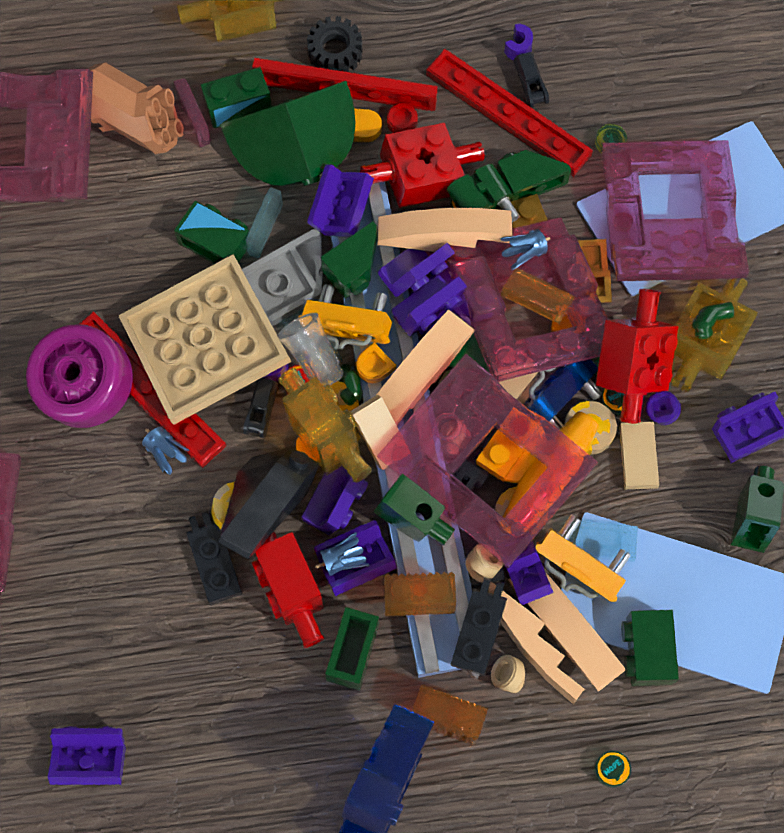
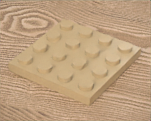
(204, 339)

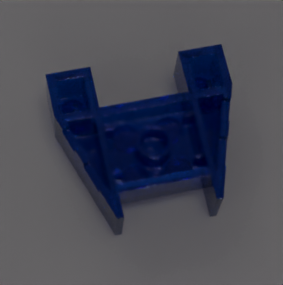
(384, 778)

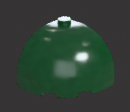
(295, 136)

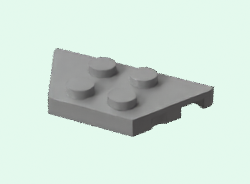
(288, 277)

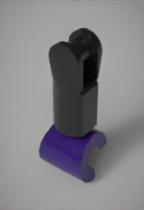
(526, 65)
(263, 402)

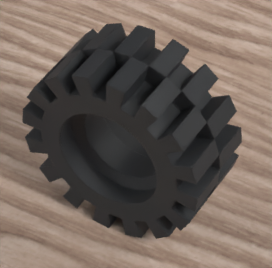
(335, 31)

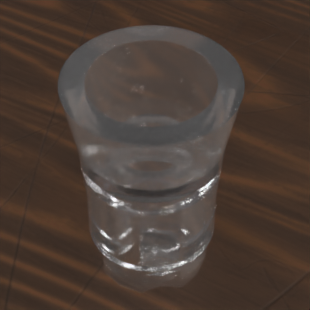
(312, 349)

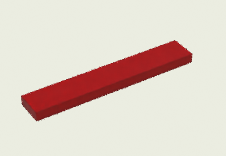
(360, 86)
(508, 111)
(190, 432)

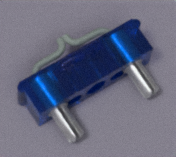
(561, 388)

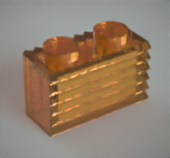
(419, 594)
(450, 714)

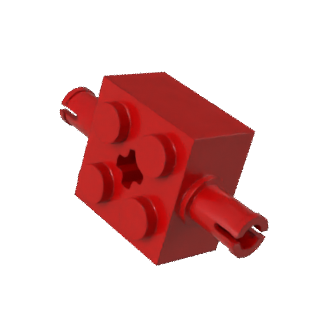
(422, 163)
(637, 355)
(291, 585)

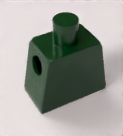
(400, 510)
(758, 511)

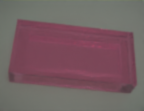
(192, 112)

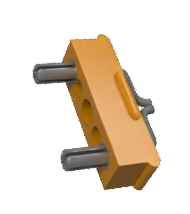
(351, 321)
(581, 564)

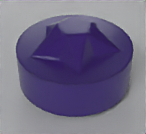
(663, 408)

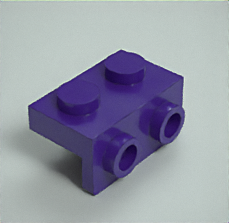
(340, 202)
(411, 268)
(427, 303)
(749, 427)
(331, 501)
(374, 550)
(87, 756)

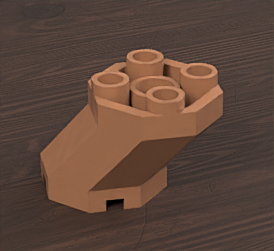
(134, 109)

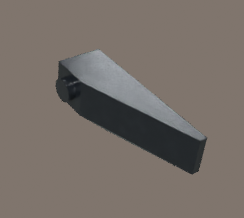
(264, 496)

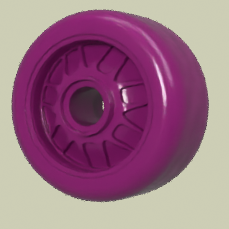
(97, 391)

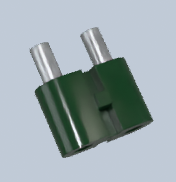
(482, 190)

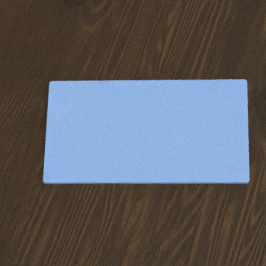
(679, 196)
(722, 607)

